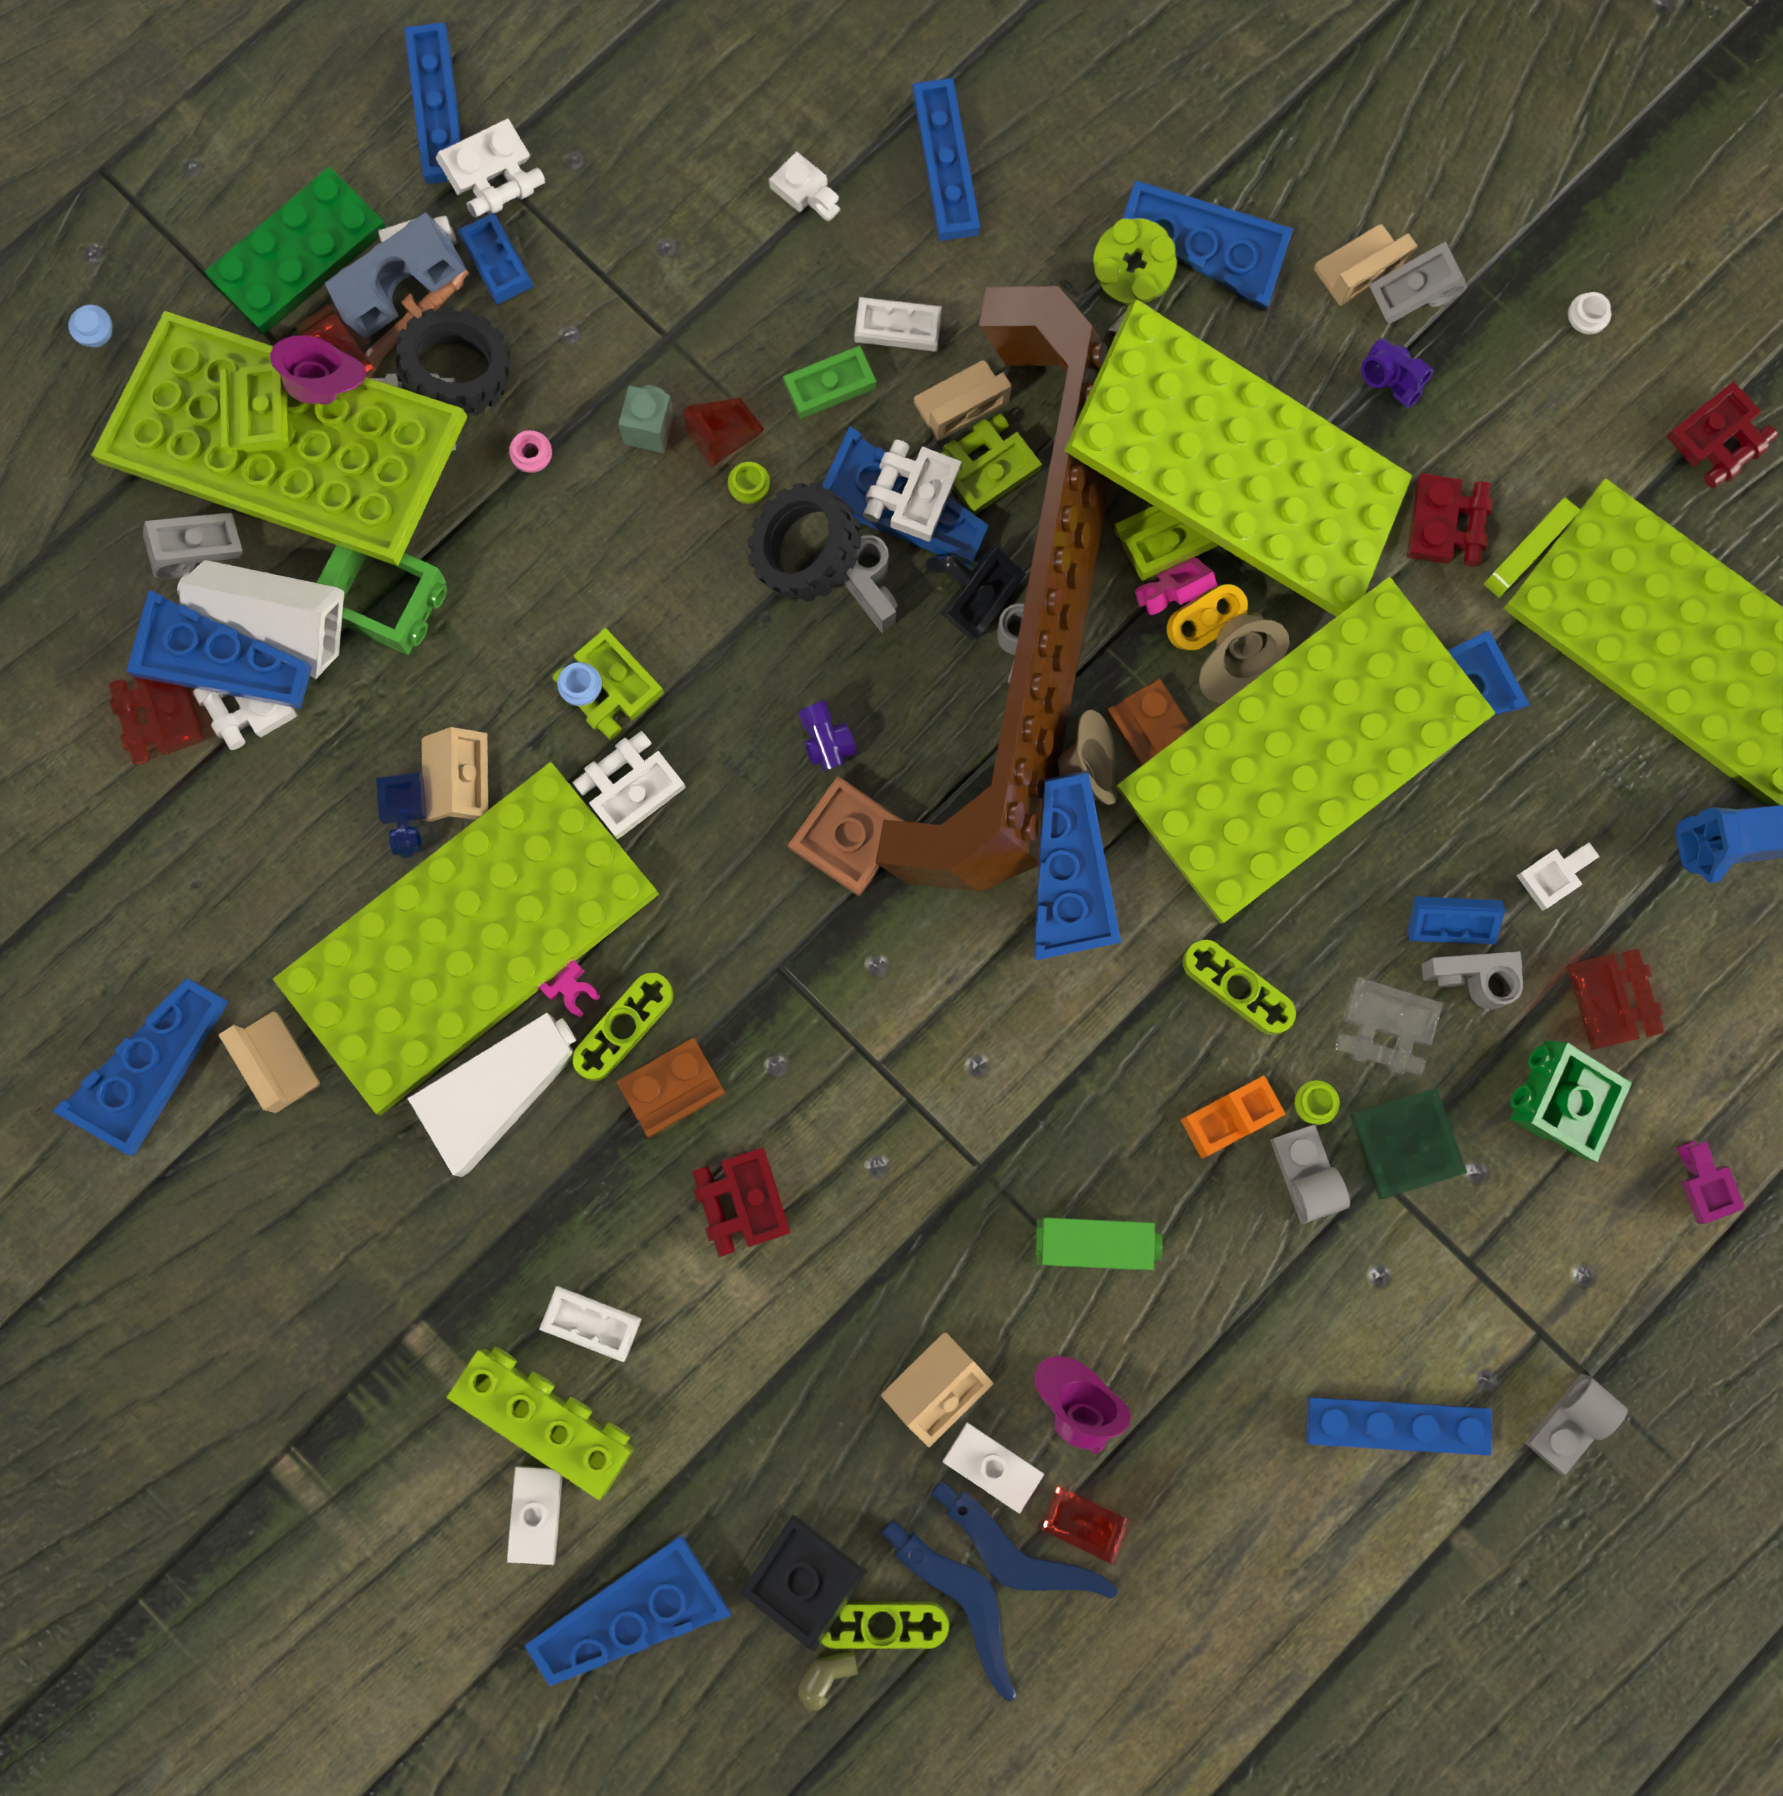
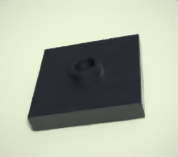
(803, 1582)

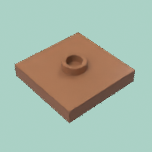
(843, 835)

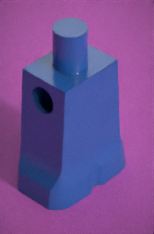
(1729, 837)

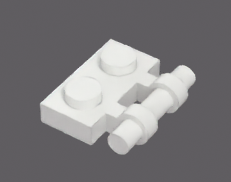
(485, 156)
(925, 492)
(260, 715)
(637, 793)

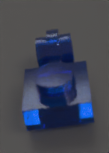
(400, 801)

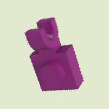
(1711, 1189)

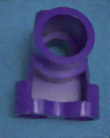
(1394, 367)
(827, 743)

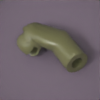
(821, 1675)

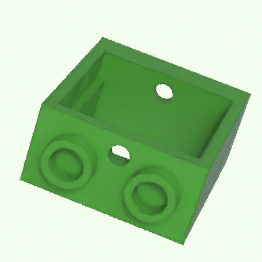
(412, 626)
(1097, 1244)

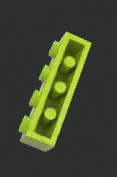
(541, 1422)

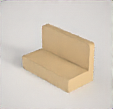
(1362, 262)
(962, 399)
(455, 774)
(270, 1062)
(937, 1389)

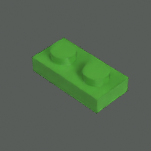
(829, 382)

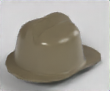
(1242, 653)
(1095, 753)

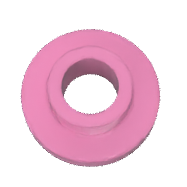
(528, 440)

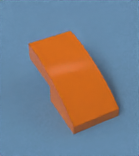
(1233, 1117)

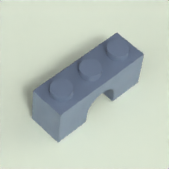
(367, 286)

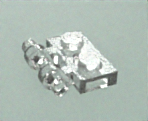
(1393, 1013)

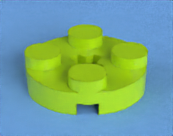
(1156, 251)

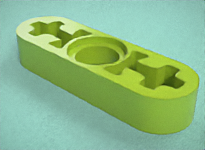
(1531, 547)
(653, 1008)
(1259, 1015)
(916, 1639)

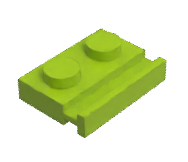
(253, 409)
(1159, 541)

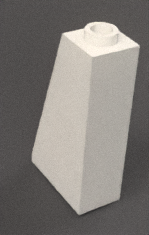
(269, 608)
(488, 1094)

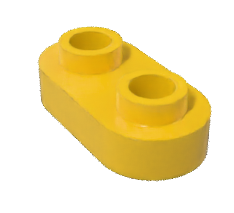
(1205, 617)

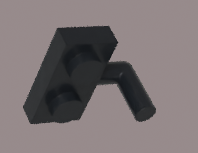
(981, 590)

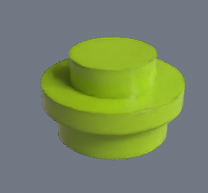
(749, 482)
(1316, 1102)

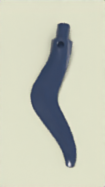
(1005, 1560)
(968, 1589)

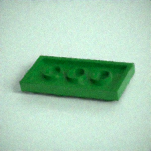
(296, 250)

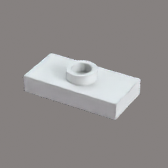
(897, 324)
(590, 1323)
(993, 1467)
(534, 1515)

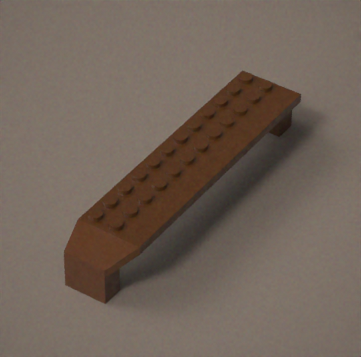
(1001, 827)

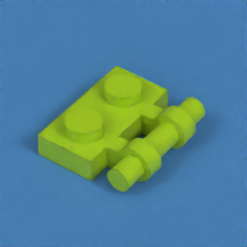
(995, 472)
(622, 680)

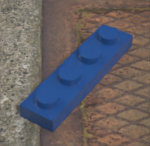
(433, 95)
(946, 159)
(1399, 1426)

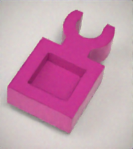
(1178, 583)
(566, 984)

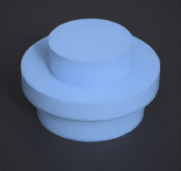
(90, 326)
(579, 684)

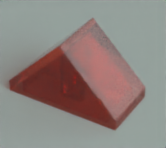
(330, 327)
(721, 428)
(1087, 1524)

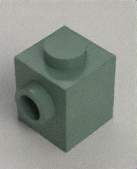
(646, 418)

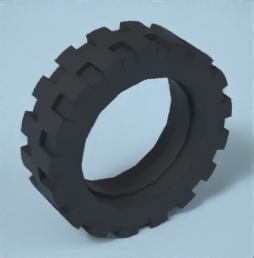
(458, 328)
(832, 562)

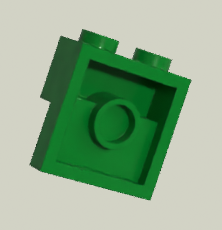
(1569, 1099)

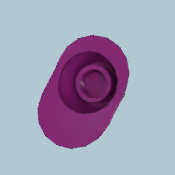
(315, 369)
(1082, 1404)

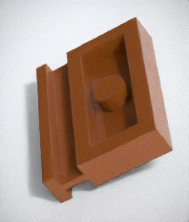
(1148, 721)
(671, 1087)

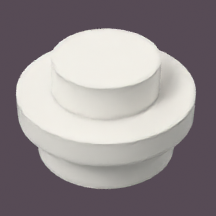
(1589, 313)

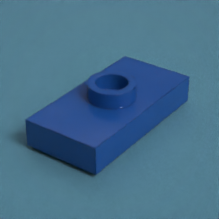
(495, 258)
(1455, 920)

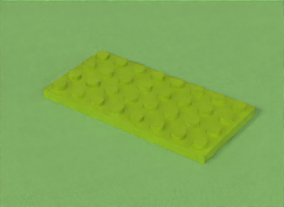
(1238, 461)
(350, 467)
(1666, 633)
(1305, 750)
(465, 938)

